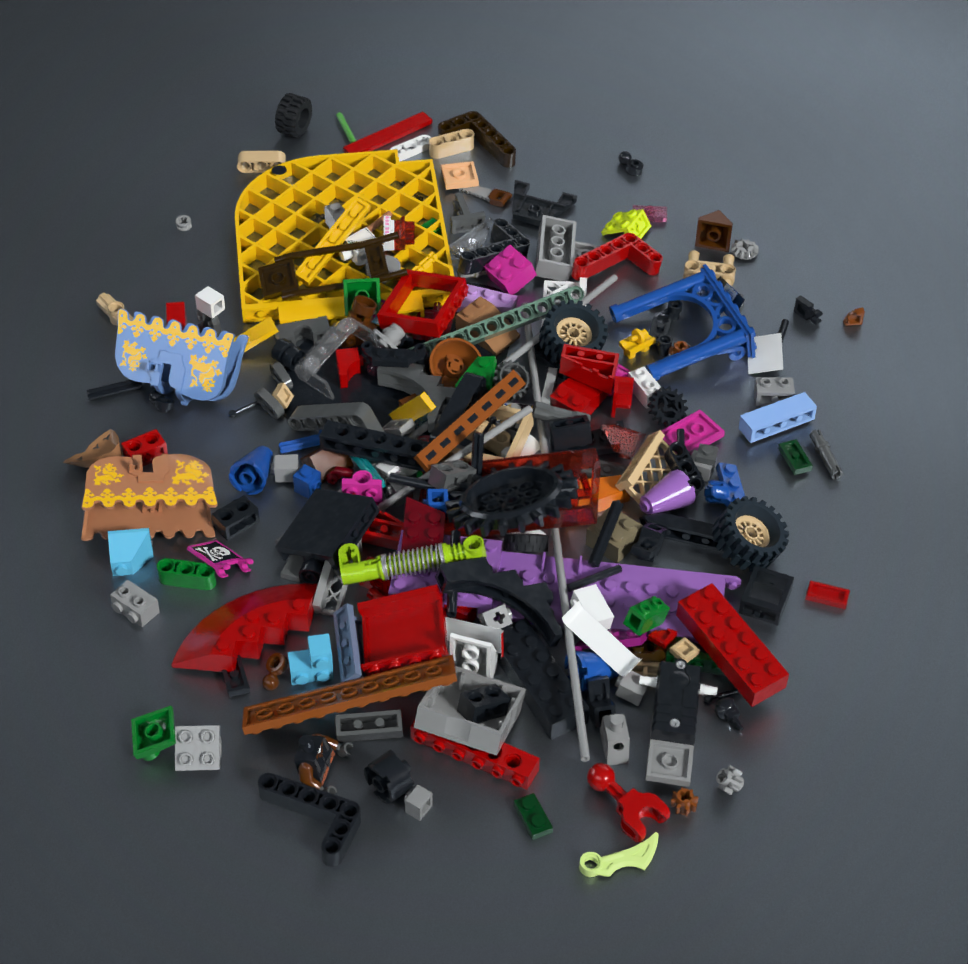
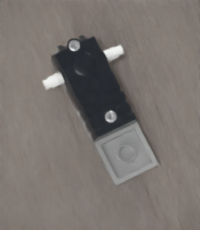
(674, 721)

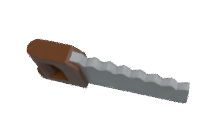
(489, 195)

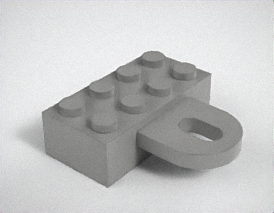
(558, 248)

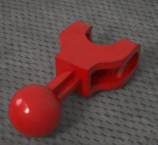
(631, 804)

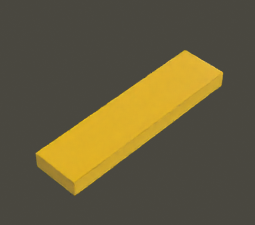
(414, 408)

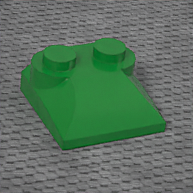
(153, 733)

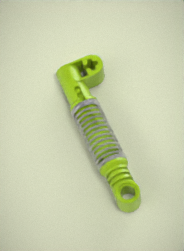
(406, 562)

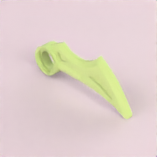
(636, 856)

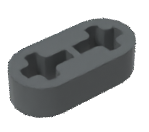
(280, 374)
(269, 403)

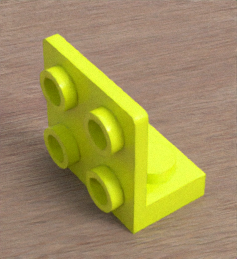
(628, 222)

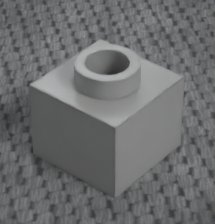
(418, 802)

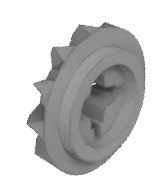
(738, 250)

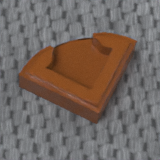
(854, 317)

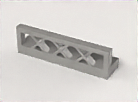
(324, 588)

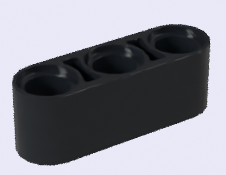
(685, 461)

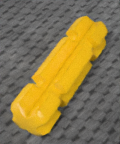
(426, 262)

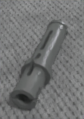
(822, 447)

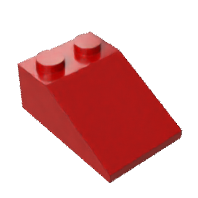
(577, 396)

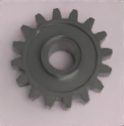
(504, 369)

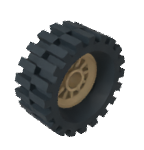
(572, 326)
(750, 533)

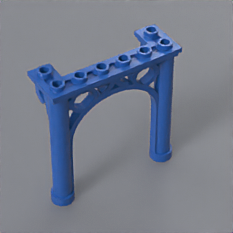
(699, 289)

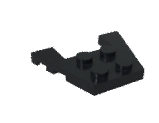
(531, 209)

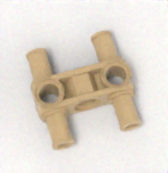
(725, 269)

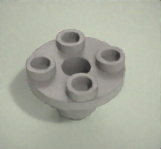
(390, 336)

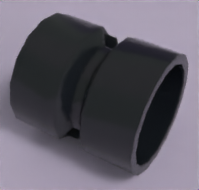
(287, 353)
(311, 570)

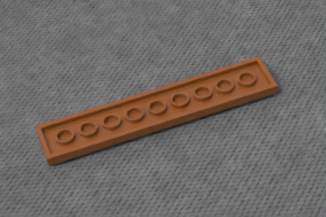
(349, 694)

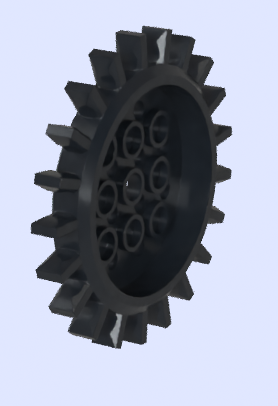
(512, 498)

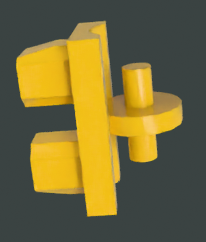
(638, 341)

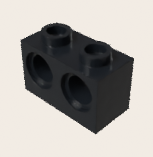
(235, 517)
(483, 703)

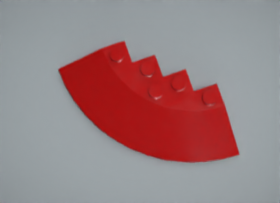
(245, 626)

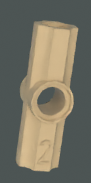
(110, 307)

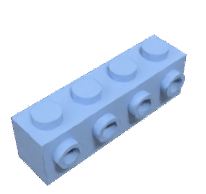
(777, 417)

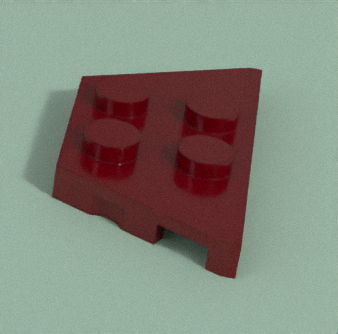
(422, 526)

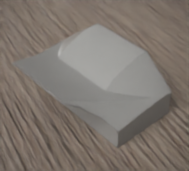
(400, 427)

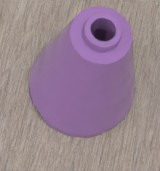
(668, 494)

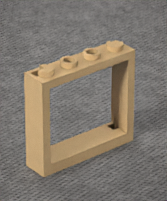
(519, 440)

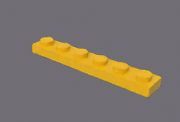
(335, 236)

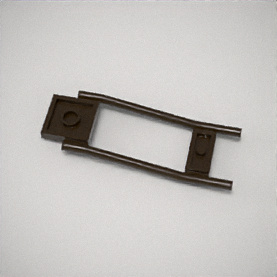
(281, 277)

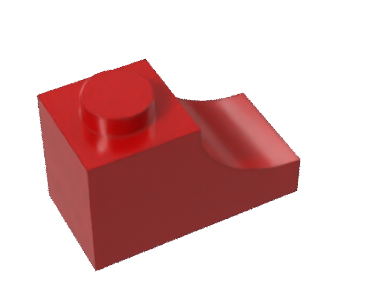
(348, 364)

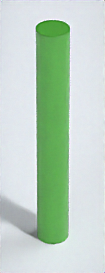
(347, 130)

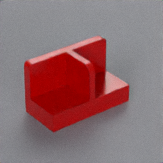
(622, 393)

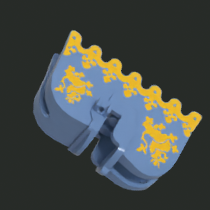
(177, 358)

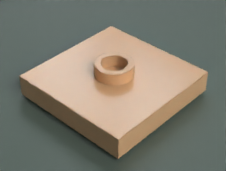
(459, 175)

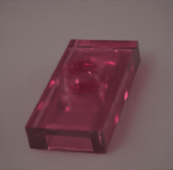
(654, 213)

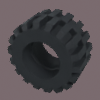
(293, 115)

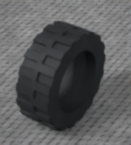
(526, 542)

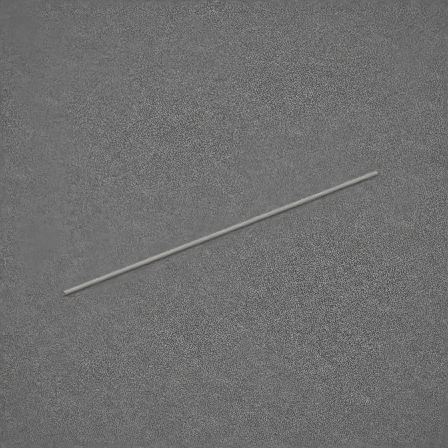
(570, 646)

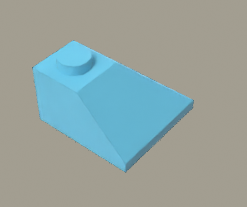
(129, 550)

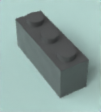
(369, 726)

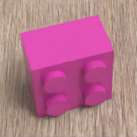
(510, 270)

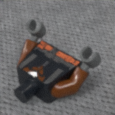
(316, 757)

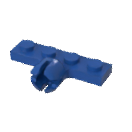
(726, 488)

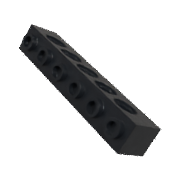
(371, 444)

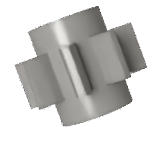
(730, 780)

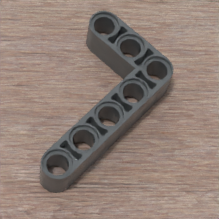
(315, 416)

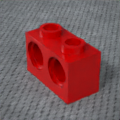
(148, 445)

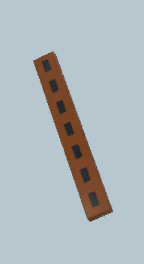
(469, 420)

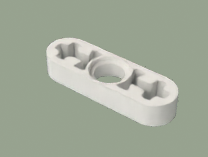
(419, 144)

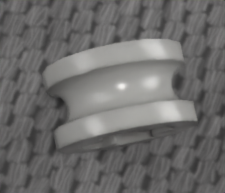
(186, 223)

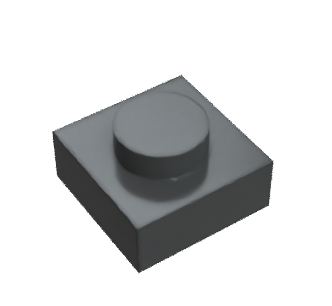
(707, 454)

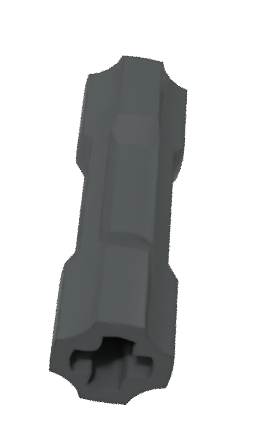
(547, 412)

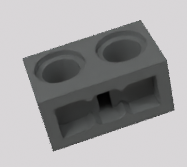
(451, 474)

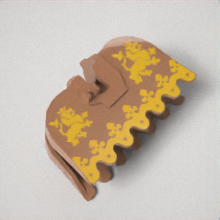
(172, 496)

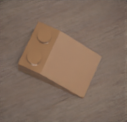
(478, 311)

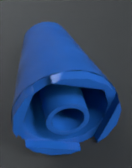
(252, 471)
(590, 666)

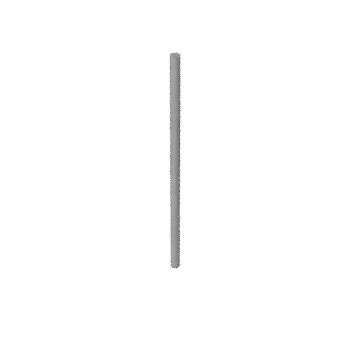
(459, 455)

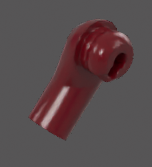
(338, 472)

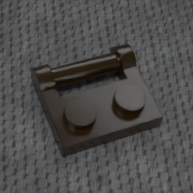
(642, 652)

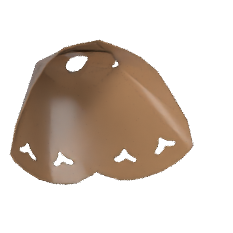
(106, 448)

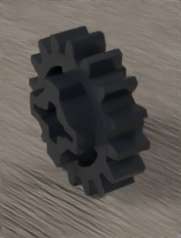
(668, 415)

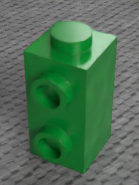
(646, 615)

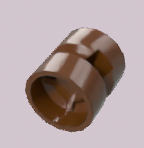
(362, 309)

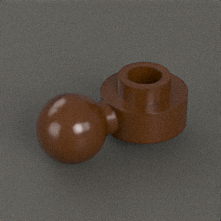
(275, 665)

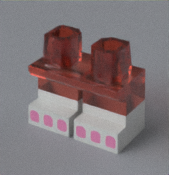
(405, 231)

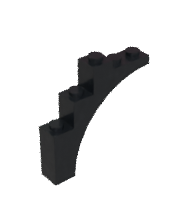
(478, 578)

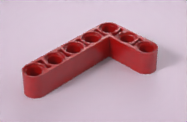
(615, 251)

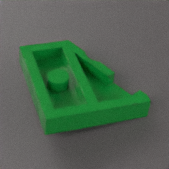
(484, 367)

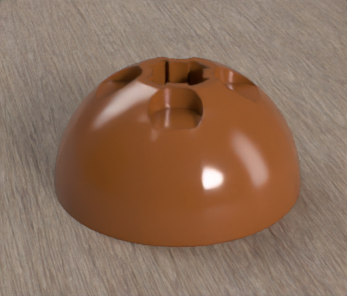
(450, 356)

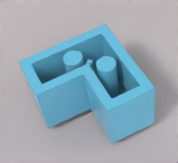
(314, 663)

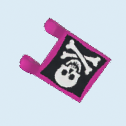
(219, 557)

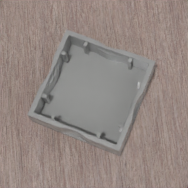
(440, 717)

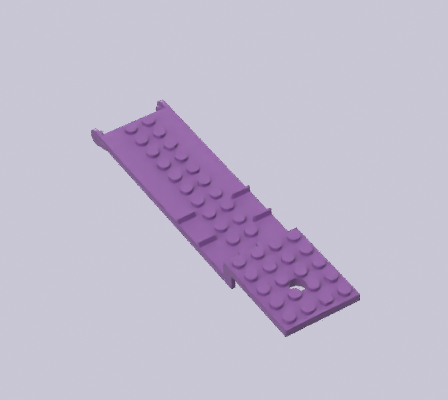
(619, 591)

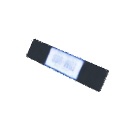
(735, 296)

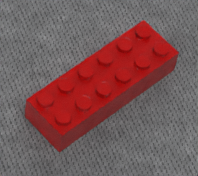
(732, 644)

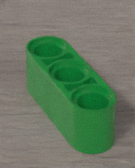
(186, 574)

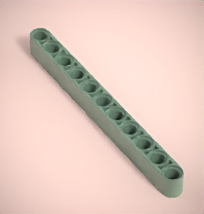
(514, 315)

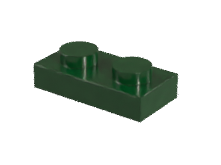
(795, 457)
(533, 816)

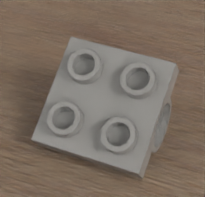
(197, 748)

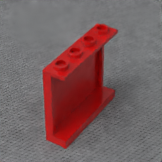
(403, 629)

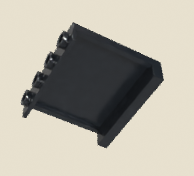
(326, 524)

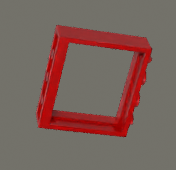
(418, 325)

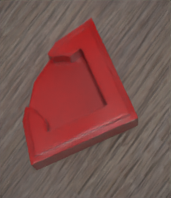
(663, 637)

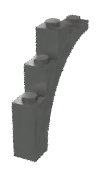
(416, 380)

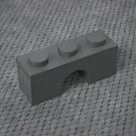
(304, 329)

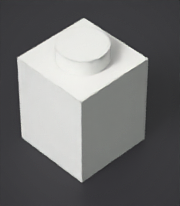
(210, 302)

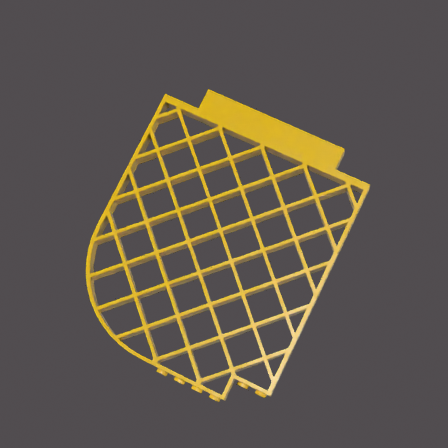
(312, 172)

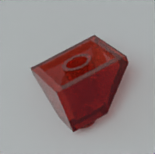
(623, 439)

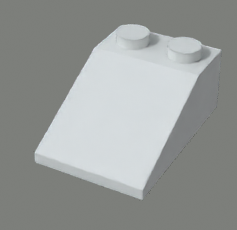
(474, 655)

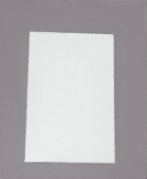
(768, 354)

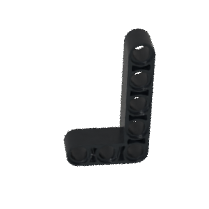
(504, 235)
(468, 392)
(316, 809)

